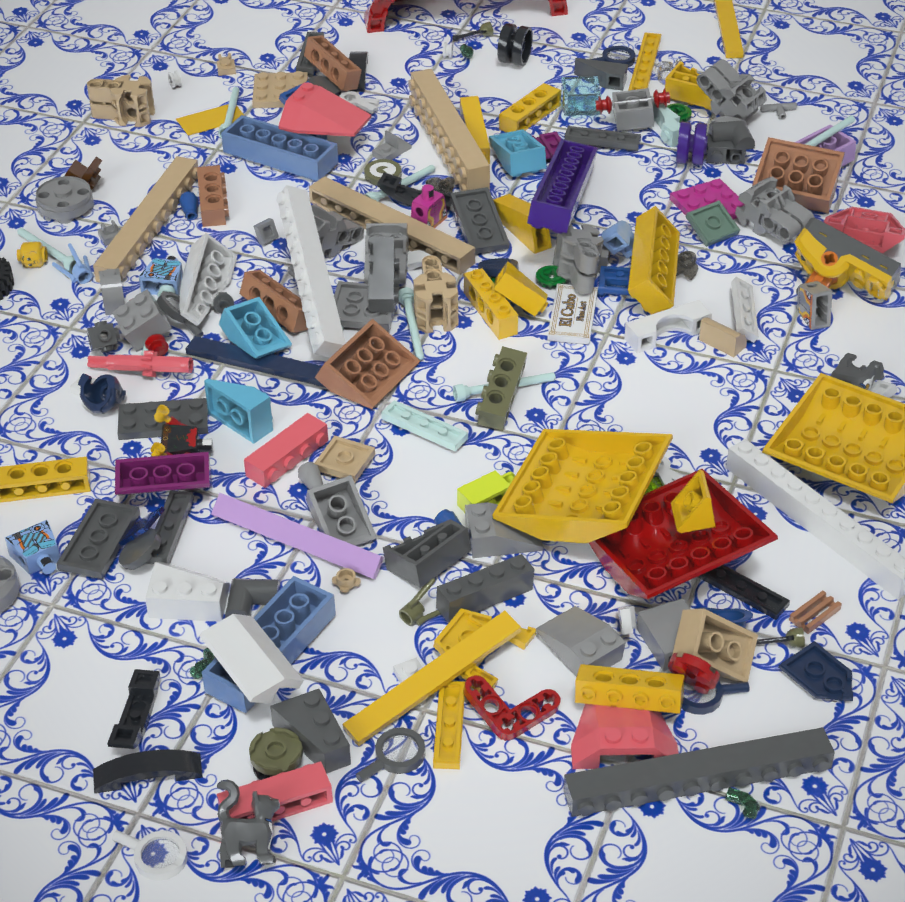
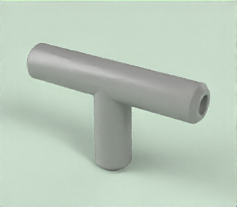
(779, 107)

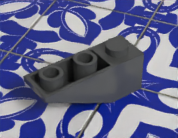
(609, 74)

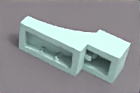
(669, 124)

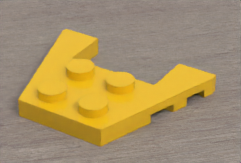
(463, 625)

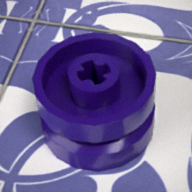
(692, 143)

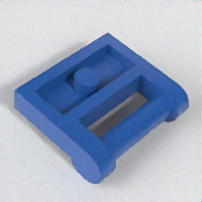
(612, 278)

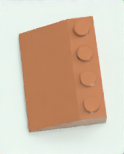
(805, 169)
(367, 366)

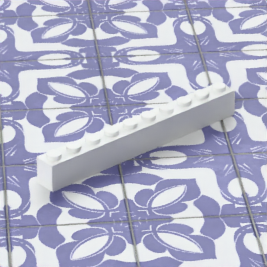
(310, 271)
(819, 517)

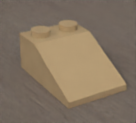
(718, 642)

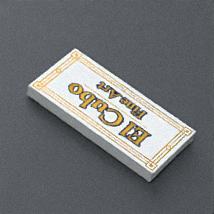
(572, 315)

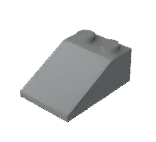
(341, 512)
(493, 537)
(582, 639)

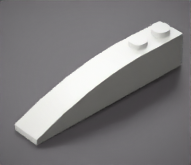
(204, 276)

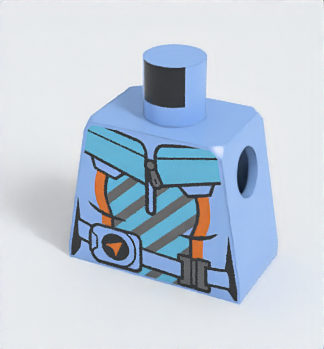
(160, 273)
(34, 548)

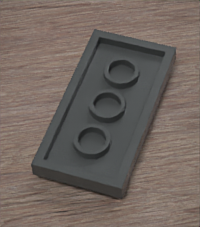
(479, 220)
(138, 420)
(98, 538)

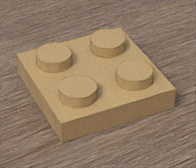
(345, 458)

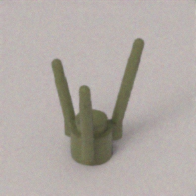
(413, 610)

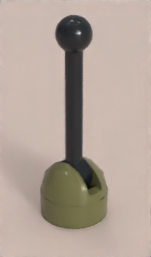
(485, 29)
(794, 638)

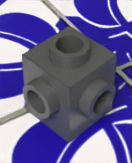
(97, 342)

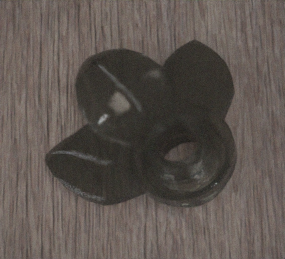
(445, 185)
(687, 264)

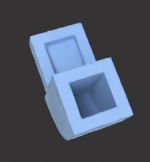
(619, 238)

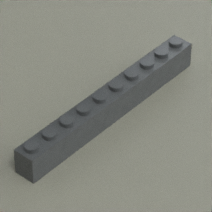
(697, 772)

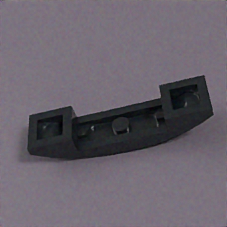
(360, 59)
(392, 186)
(137, 710)
(146, 765)

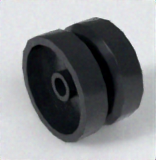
(515, 44)

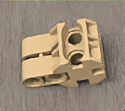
(122, 100)
(435, 297)

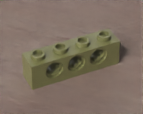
(501, 389)

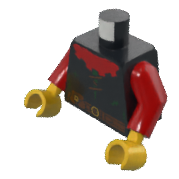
(178, 437)

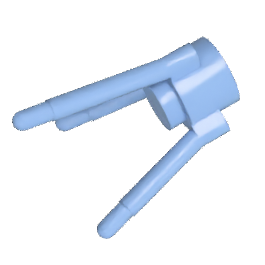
(81, 272)

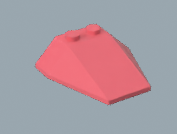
(321, 112)
(871, 227)
(619, 732)

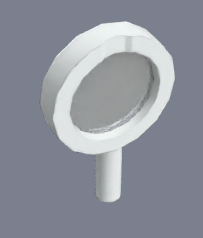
(156, 855)

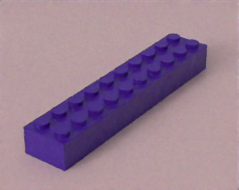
(562, 186)

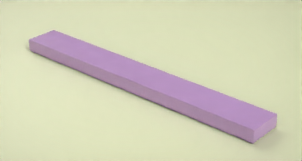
(297, 536)

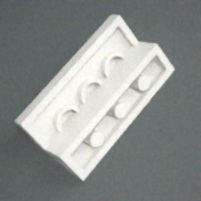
(250, 658)

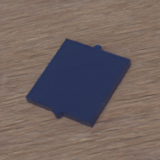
(141, 526)

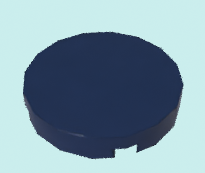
(494, 266)

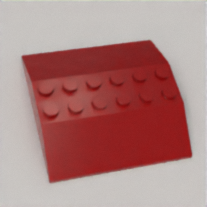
(656, 557)

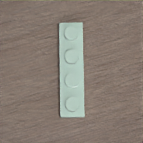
(424, 425)

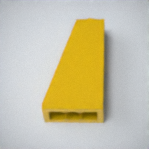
(472, 117)
(514, 217)

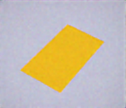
(206, 119)

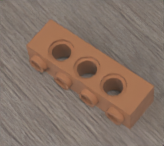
(332, 63)
(212, 195)
(280, 301)

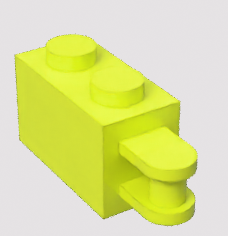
(484, 489)

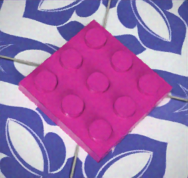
(705, 194)

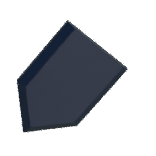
(819, 673)

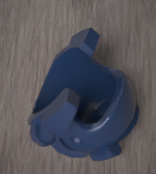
(102, 393)

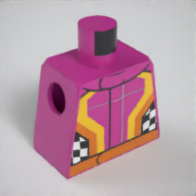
(429, 207)

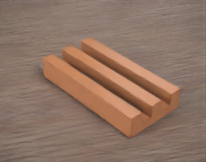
(812, 609)

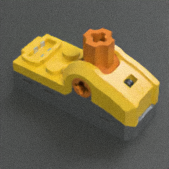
(838, 258)

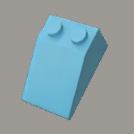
(519, 152)
(253, 328)
(240, 408)

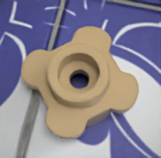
(346, 579)

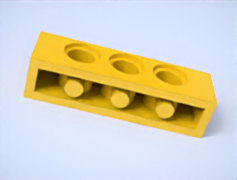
(530, 109)
(490, 304)
(44, 479)
(629, 688)

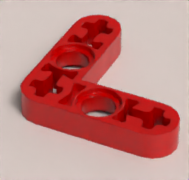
(506, 715)

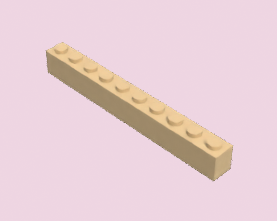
(361, 210)
(148, 218)

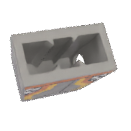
(814, 304)

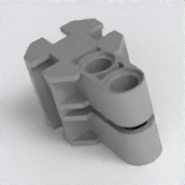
(731, 91)
(780, 211)
(335, 230)
(399, 232)
(579, 257)

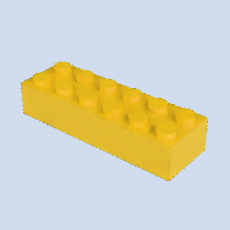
(654, 261)

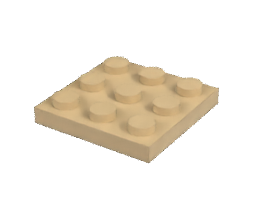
(270, 86)

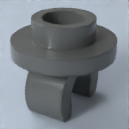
(222, 301)

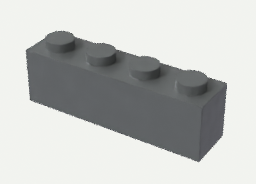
(485, 587)

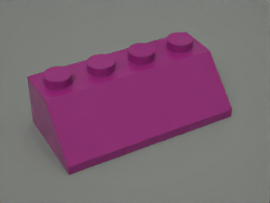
(162, 473)

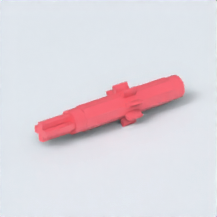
(148, 364)

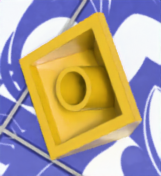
(693, 505)

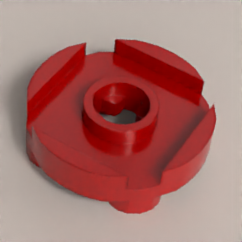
(695, 672)

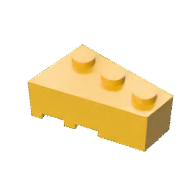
(683, 87)

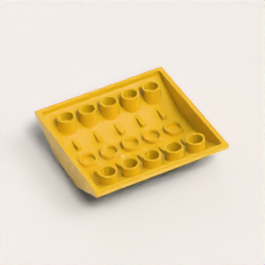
(846, 437)
(581, 483)

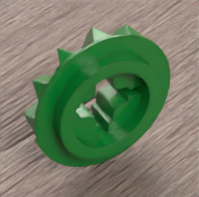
(681, 110)
(543, 276)

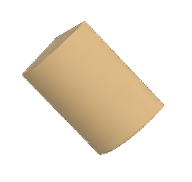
(722, 337)

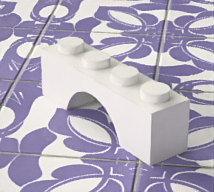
(686, 318)

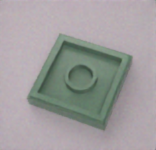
(712, 223)

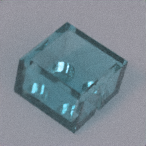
(579, 95)

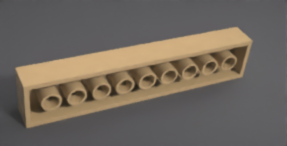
(448, 131)

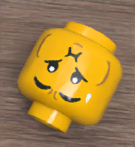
(32, 254)

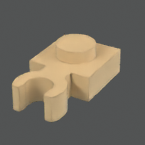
(226, 65)

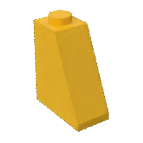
(520, 290)

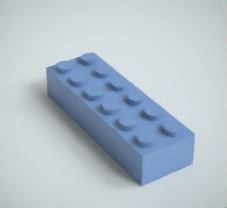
(279, 149)
(290, 621)

